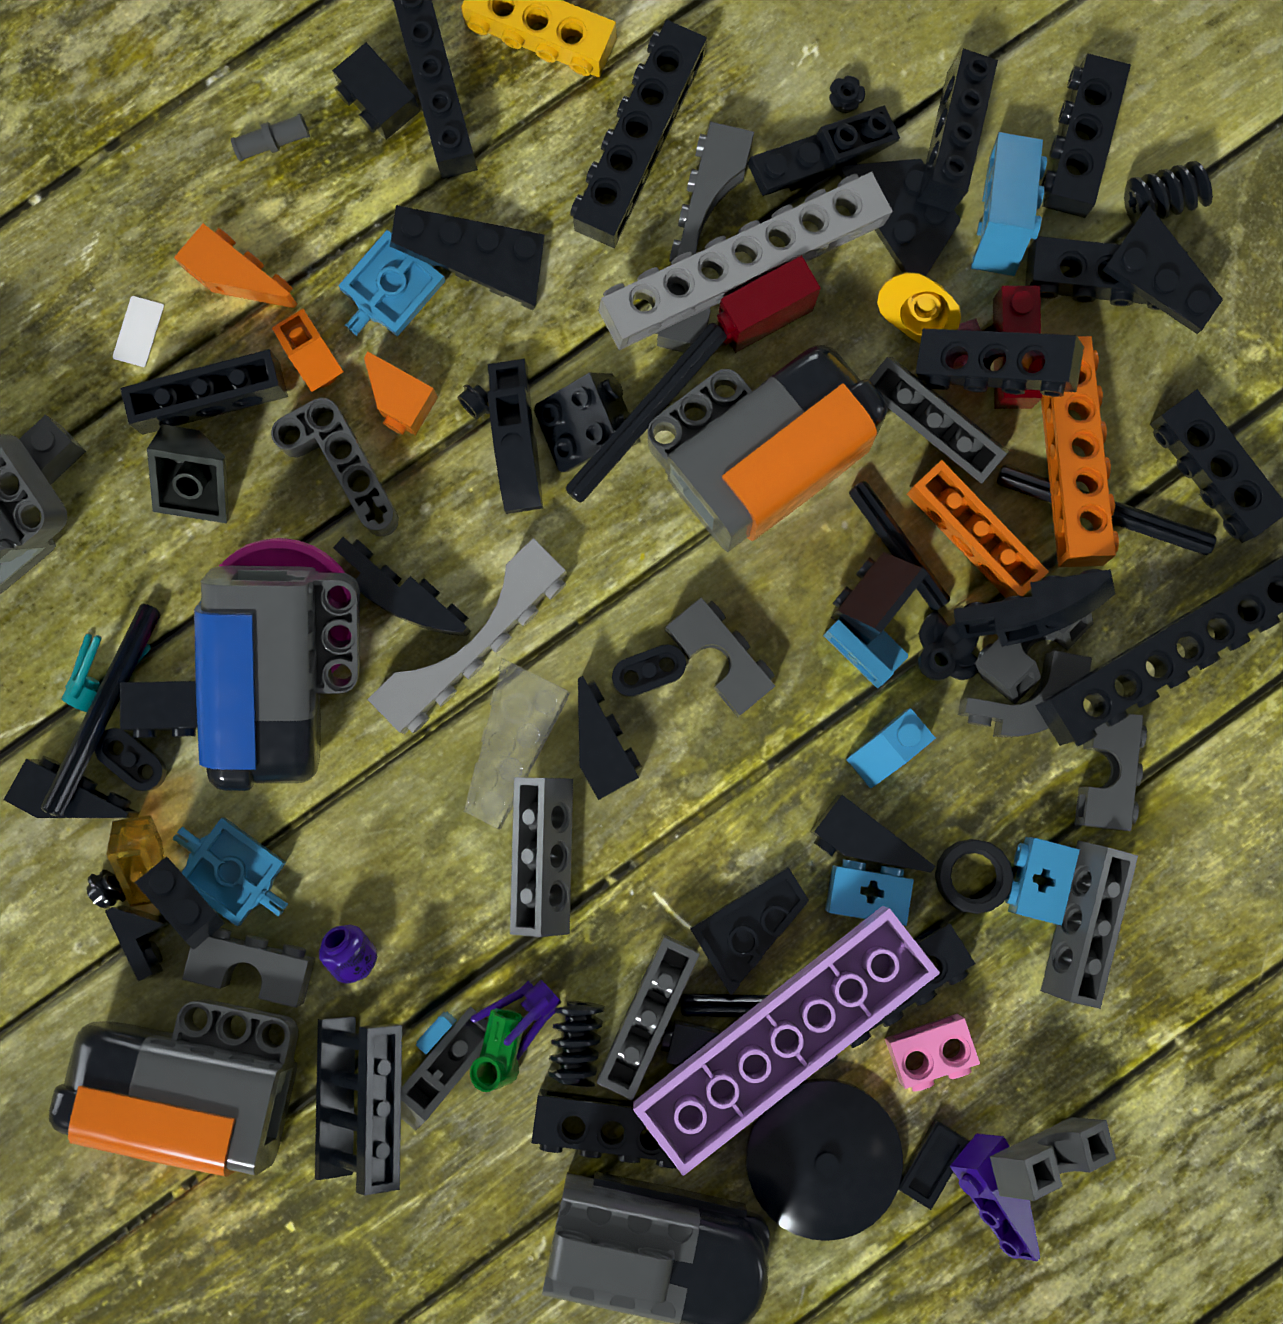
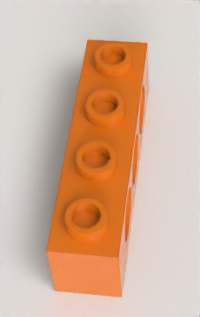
(976, 531)

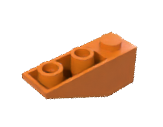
(225, 271)

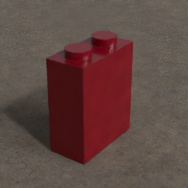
(768, 304)

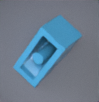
(890, 748)

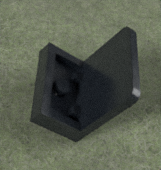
(581, 418)

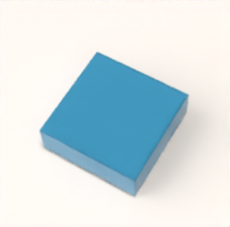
(435, 1032)

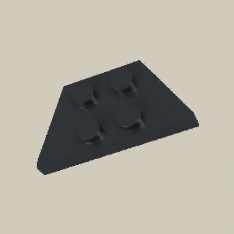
(914, 230)

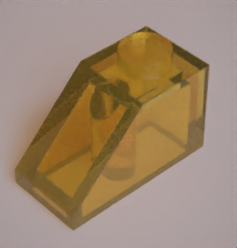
(132, 852)

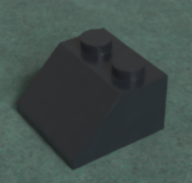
(877, 596)

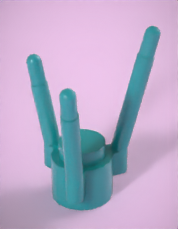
(81, 687)

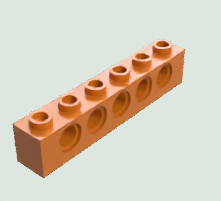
(1073, 542)

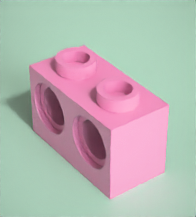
(930, 1041)

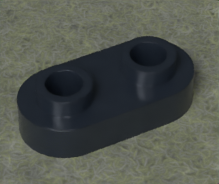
(648, 670)
(131, 761)

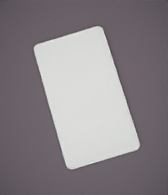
(138, 331)

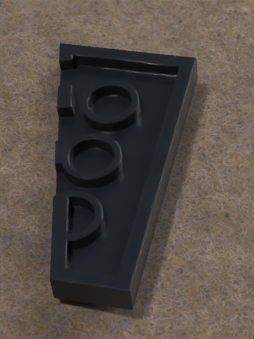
(476, 251)

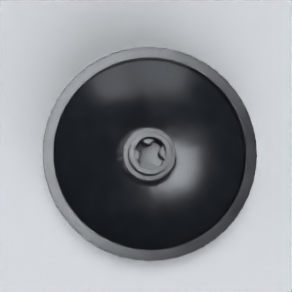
(824, 1160)

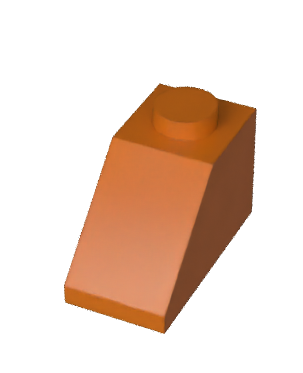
(307, 350)
(399, 396)

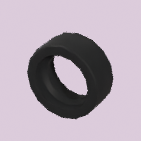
(1003, 870)

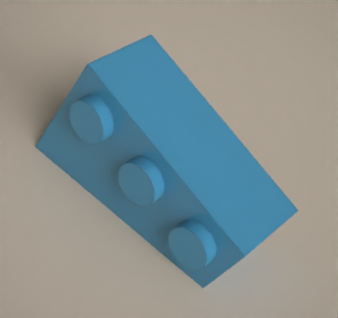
(1010, 203)

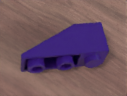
(1007, 1217)

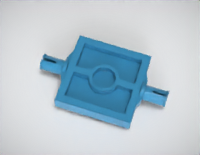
(389, 287)
(232, 871)

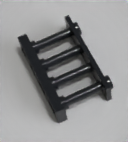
(378, 1103)

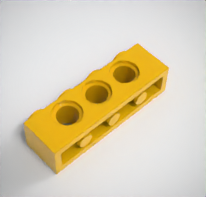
(561, 20)

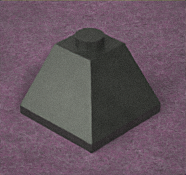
(187, 475)

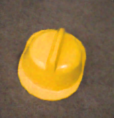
(917, 303)

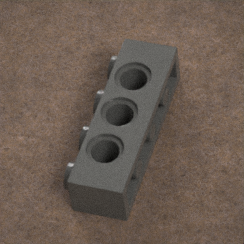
(937, 420)
(541, 857)
(1091, 925)
(647, 1017)

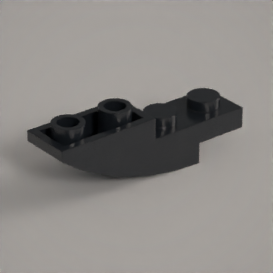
(823, 153)
(514, 436)
(410, 602)
(1053, 606)

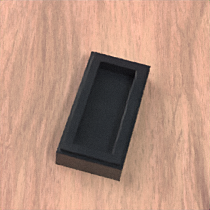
(931, 1164)

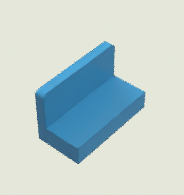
(875, 660)

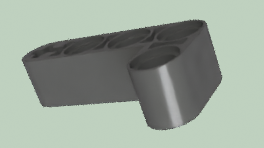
(345, 469)

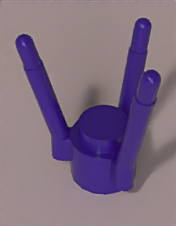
(539, 1004)

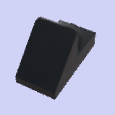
(132, 929)

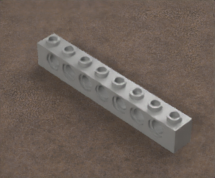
(858, 194)

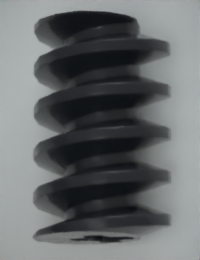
(1168, 188)
(575, 1043)

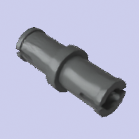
(270, 137)

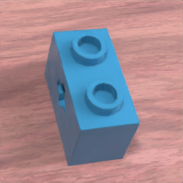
(1052, 862)
(846, 884)

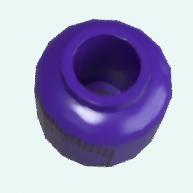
(347, 953)

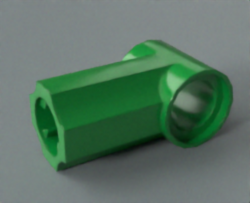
(494, 1052)

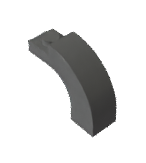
(1024, 719)

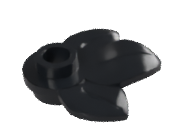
(946, 642)

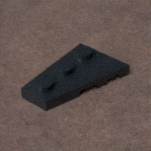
(1163, 273)
(748, 926)

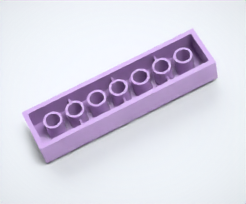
(784, 1039)

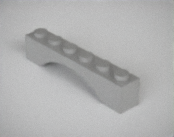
(411, 694)

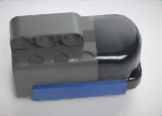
(262, 667)

